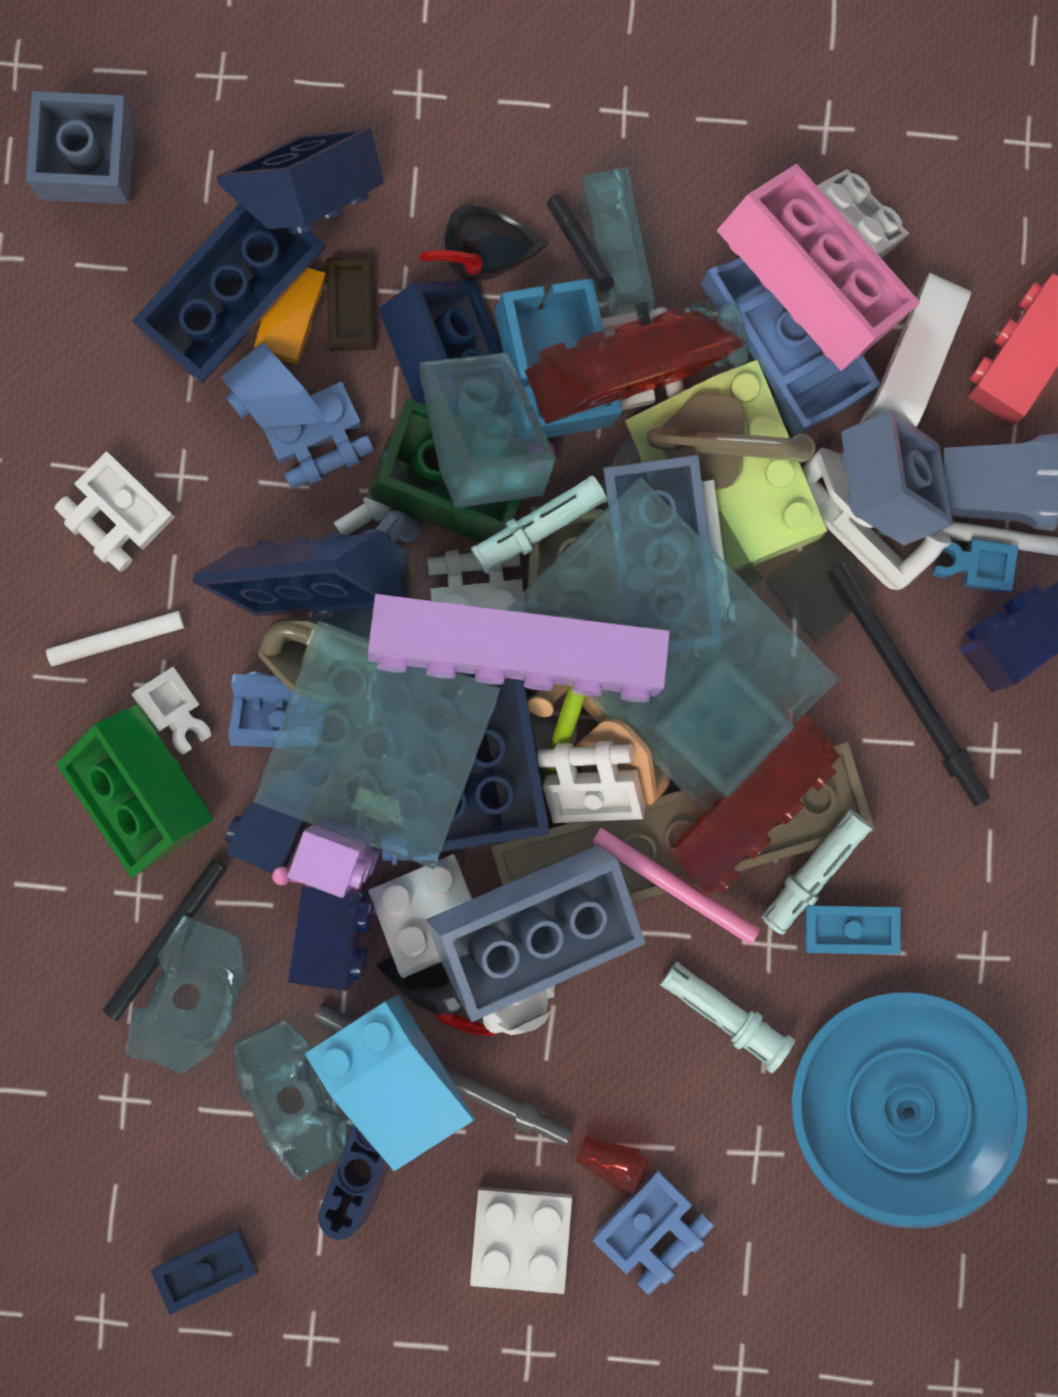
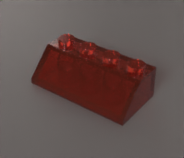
(627, 363)
(741, 822)

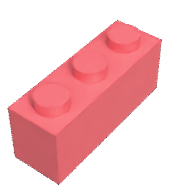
(1025, 357)

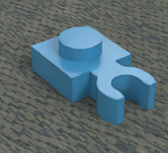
(984, 565)

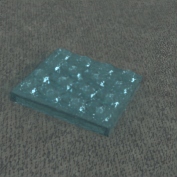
(375, 747)

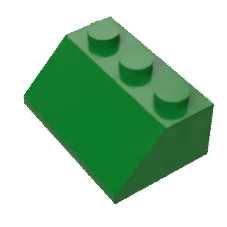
(134, 790)

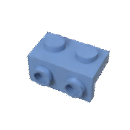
(257, 709)

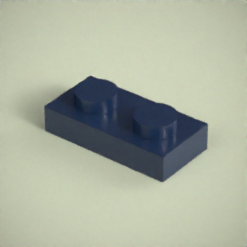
(204, 1270)

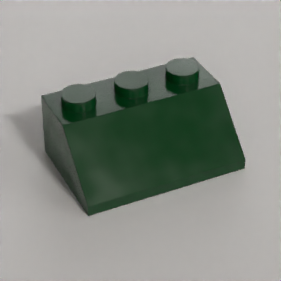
(412, 481)

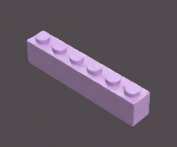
(517, 646)

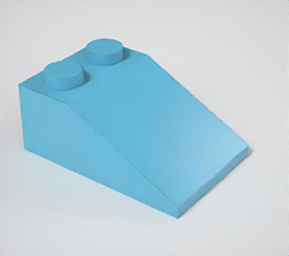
(390, 1083)

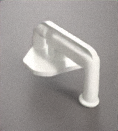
(857, 533)

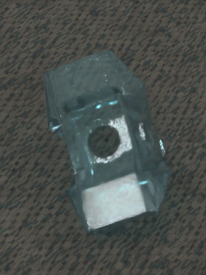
(213, 964)
(263, 1069)

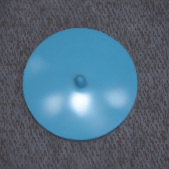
(909, 1110)

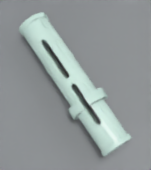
(545, 520)
(809, 880)

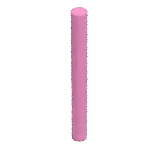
(676, 886)

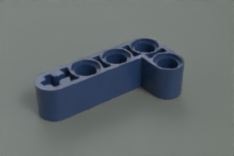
(347, 1183)

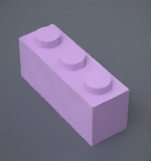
(332, 861)

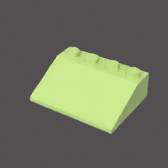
(771, 501)

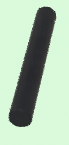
(580, 243)

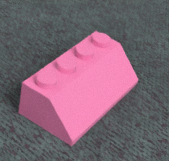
(817, 266)

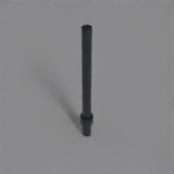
(956, 760)

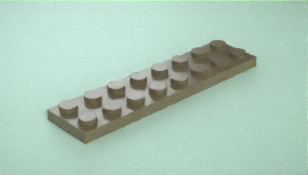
(673, 815)

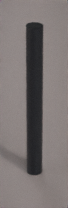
(149, 960)

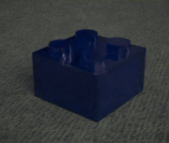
(1016, 643)
(330, 939)

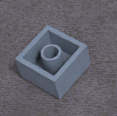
(80, 147)
(895, 478)

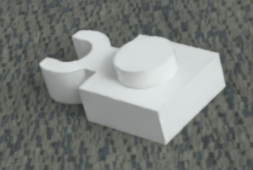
(168, 703)

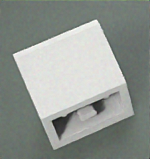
(874, 222)

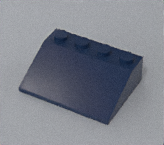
(505, 783)

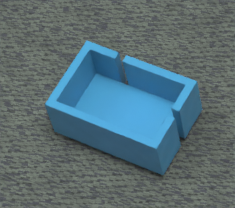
(567, 316)

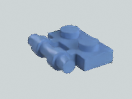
(300, 439)
(643, 1222)

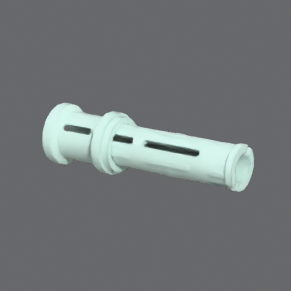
(745, 1028)

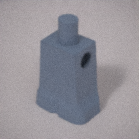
(1005, 481)

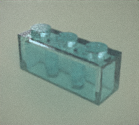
(618, 241)

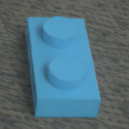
(852, 929)

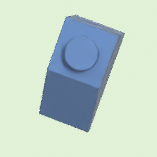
(269, 391)

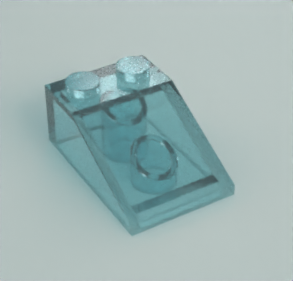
(485, 430)

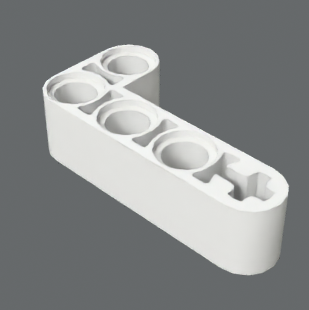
(920, 350)

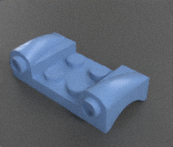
(803, 379)

